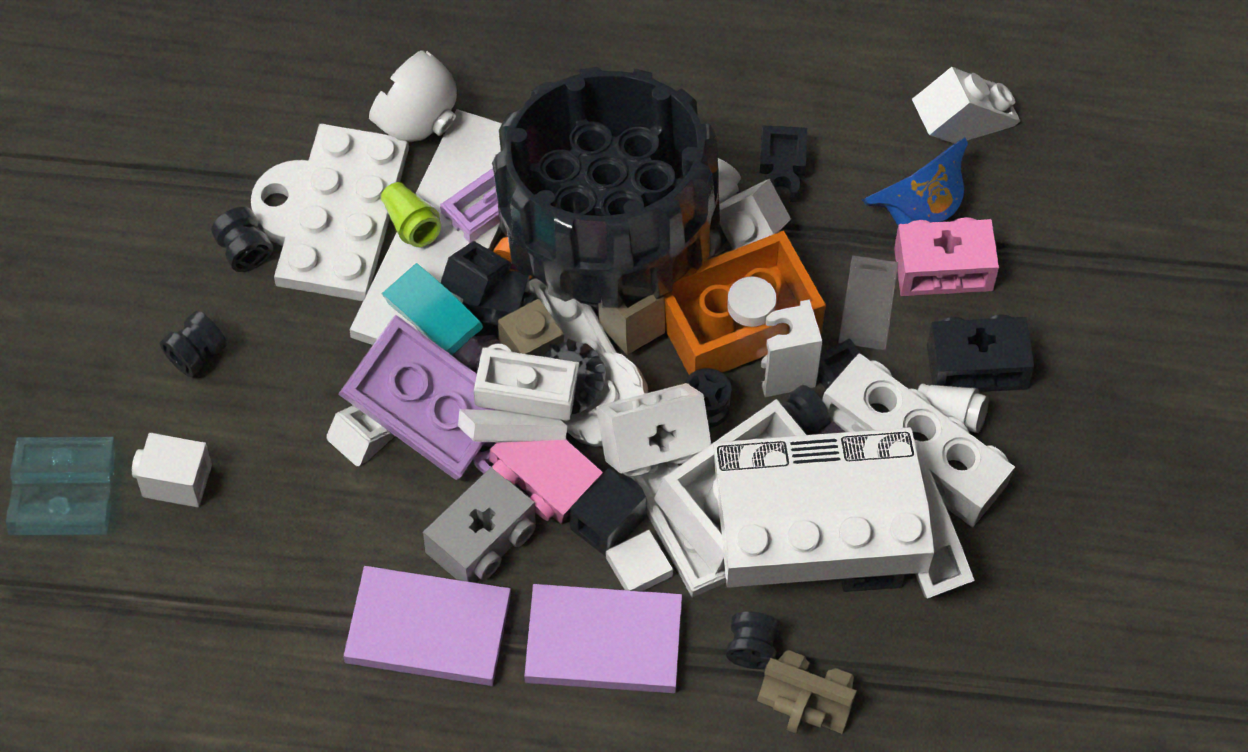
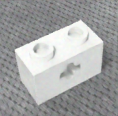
(632, 420)

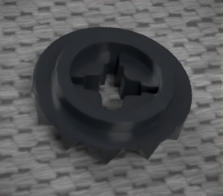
(590, 372)

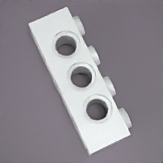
(963, 491)

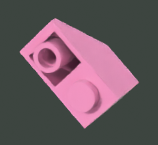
(548, 472)

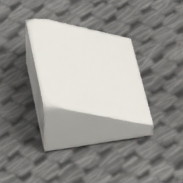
(357, 435)

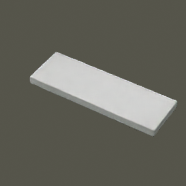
(459, 160)

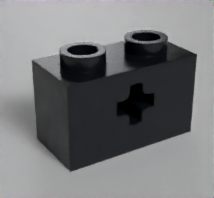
(981, 353)

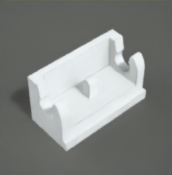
(795, 356)

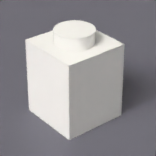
(172, 469)

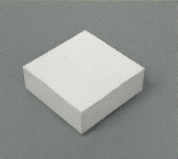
(639, 562)

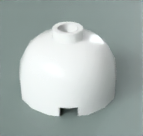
(417, 101)

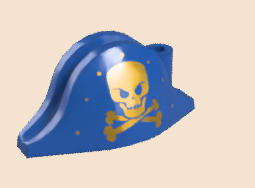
(929, 193)

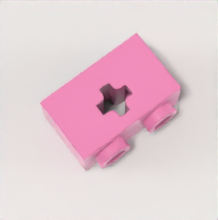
(946, 257)

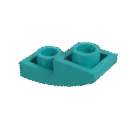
(432, 309)

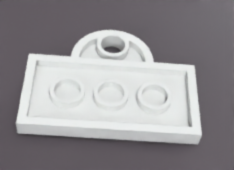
(332, 211)

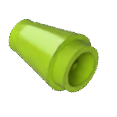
(411, 215)

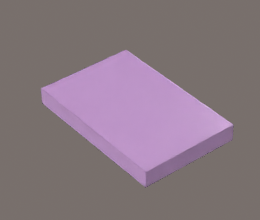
(417, 395)
(427, 625)
(603, 638)

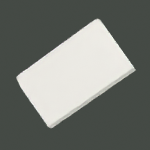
(526, 384)

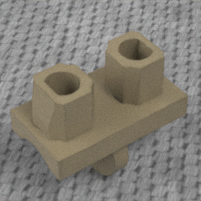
(806, 695)

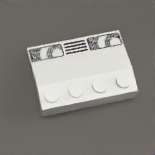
(822, 507)

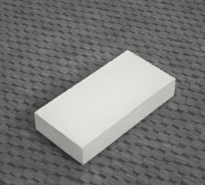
(509, 426)

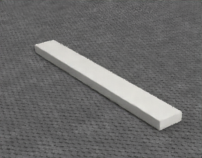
(582, 325)

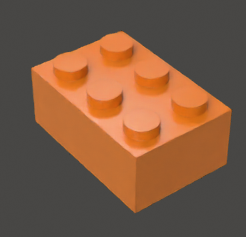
(698, 309)

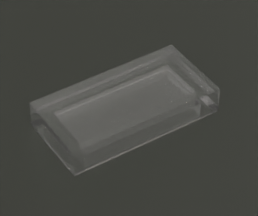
(868, 302)

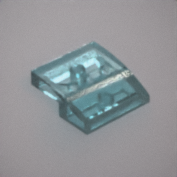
(61, 486)

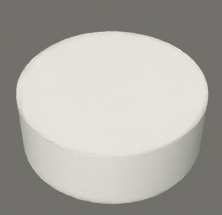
(751, 301)

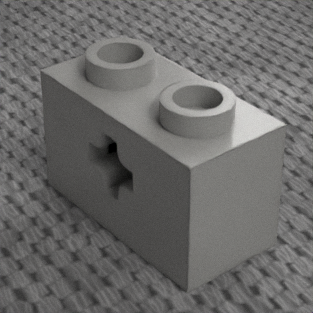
(484, 506)

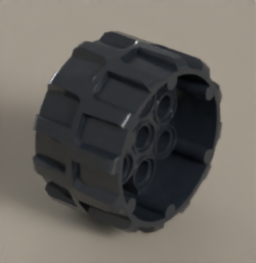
(607, 186)

